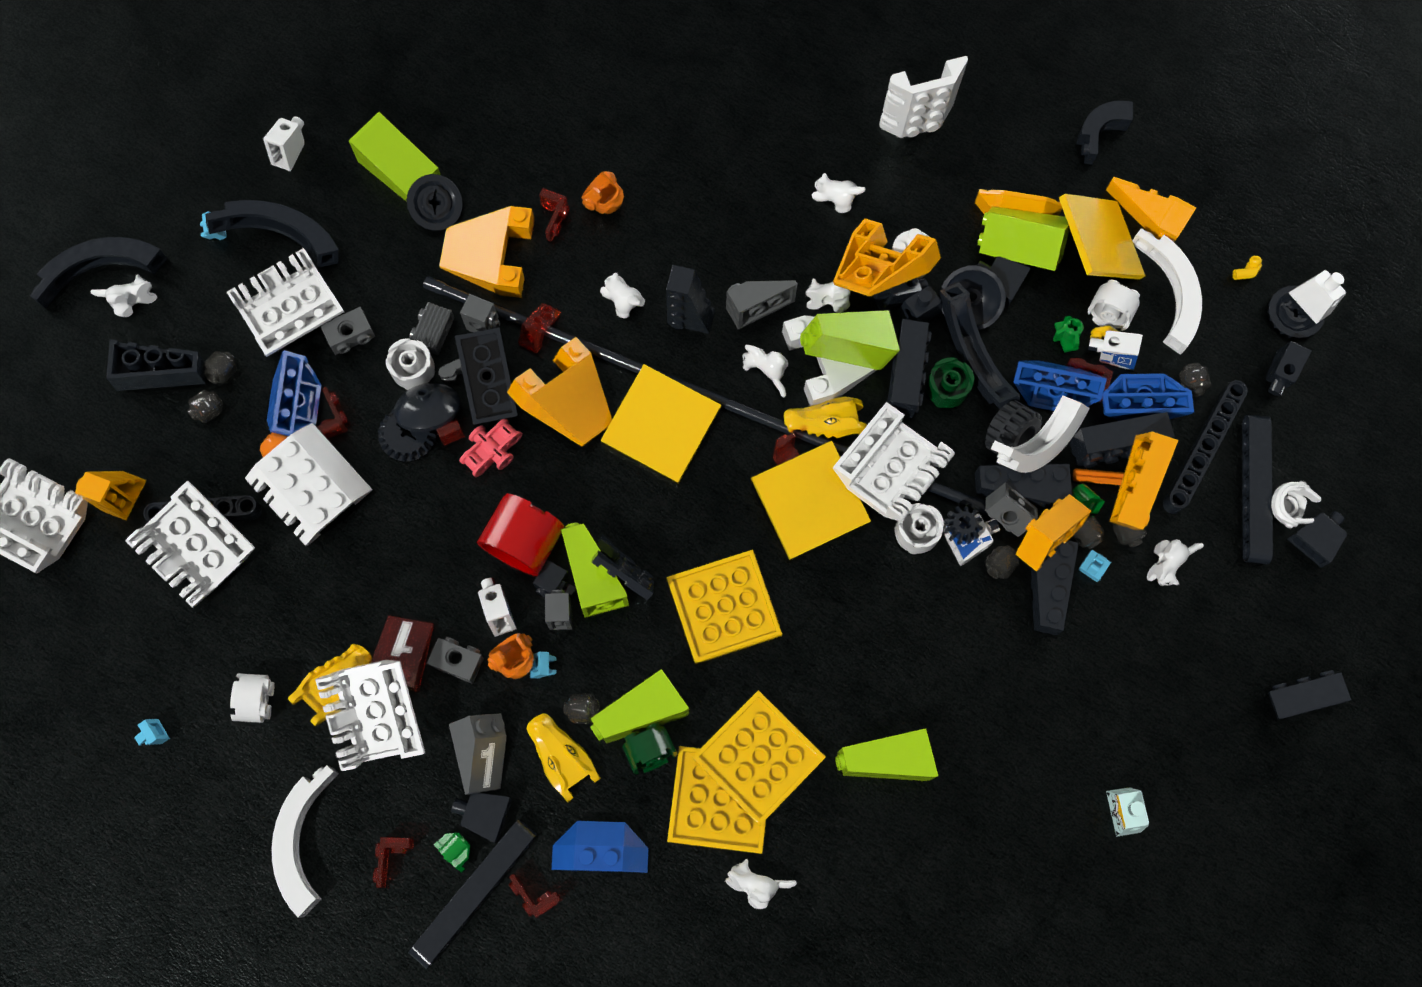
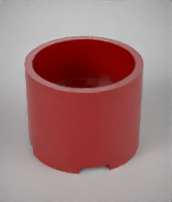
(521, 534)

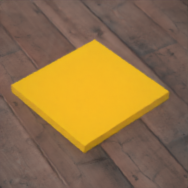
(1101, 237)
(661, 423)
(809, 501)
(724, 606)
(758, 757)
(706, 814)

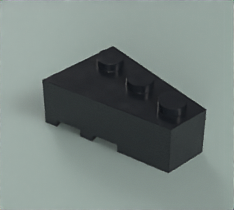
(1309, 694)

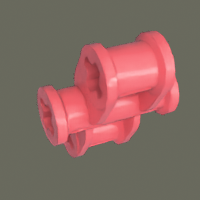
(490, 447)

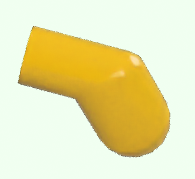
(1251, 269)
(1099, 332)

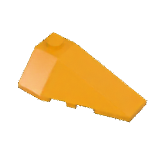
(1152, 211)

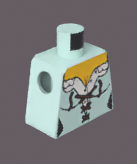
(1127, 811)

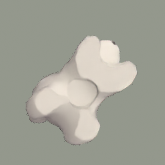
(837, 192)
(828, 294)
(126, 295)
(623, 296)
(770, 364)
(1171, 556)
(758, 888)

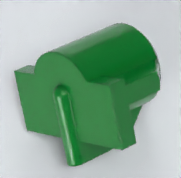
(1068, 333)
(1088, 498)
(454, 849)

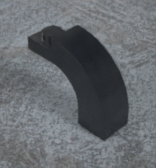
(1108, 116)

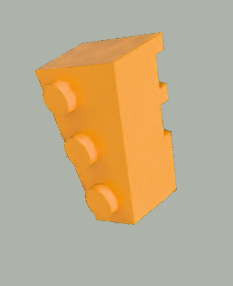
(111, 491)
(1051, 530)

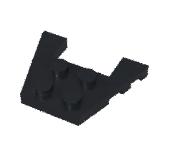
(624, 567)

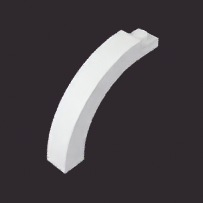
(1184, 284)
(1047, 442)
(285, 842)

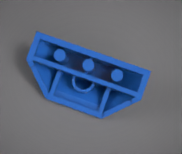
(1046, 382)
(293, 395)
(1146, 395)
(600, 848)

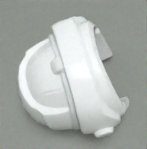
(1290, 504)

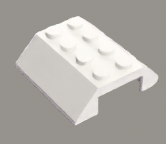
(921, 106)
(286, 305)
(891, 464)
(308, 482)
(35, 518)
(193, 543)
(372, 711)

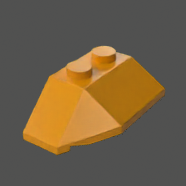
(1019, 201)

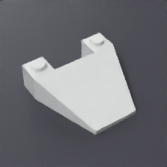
(836, 376)

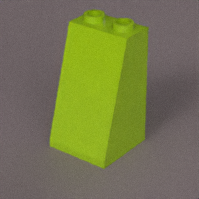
(390, 155)
(1024, 237)
(852, 338)
(595, 588)
(646, 704)
(893, 757)

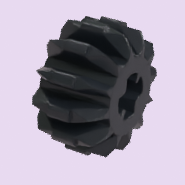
(970, 530)

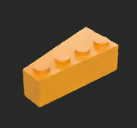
(1142, 479)

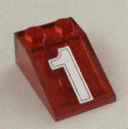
(405, 642)

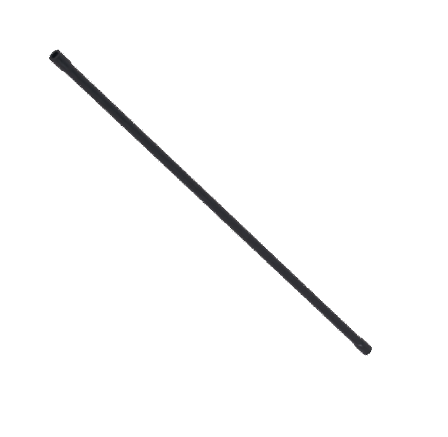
(443, 289)

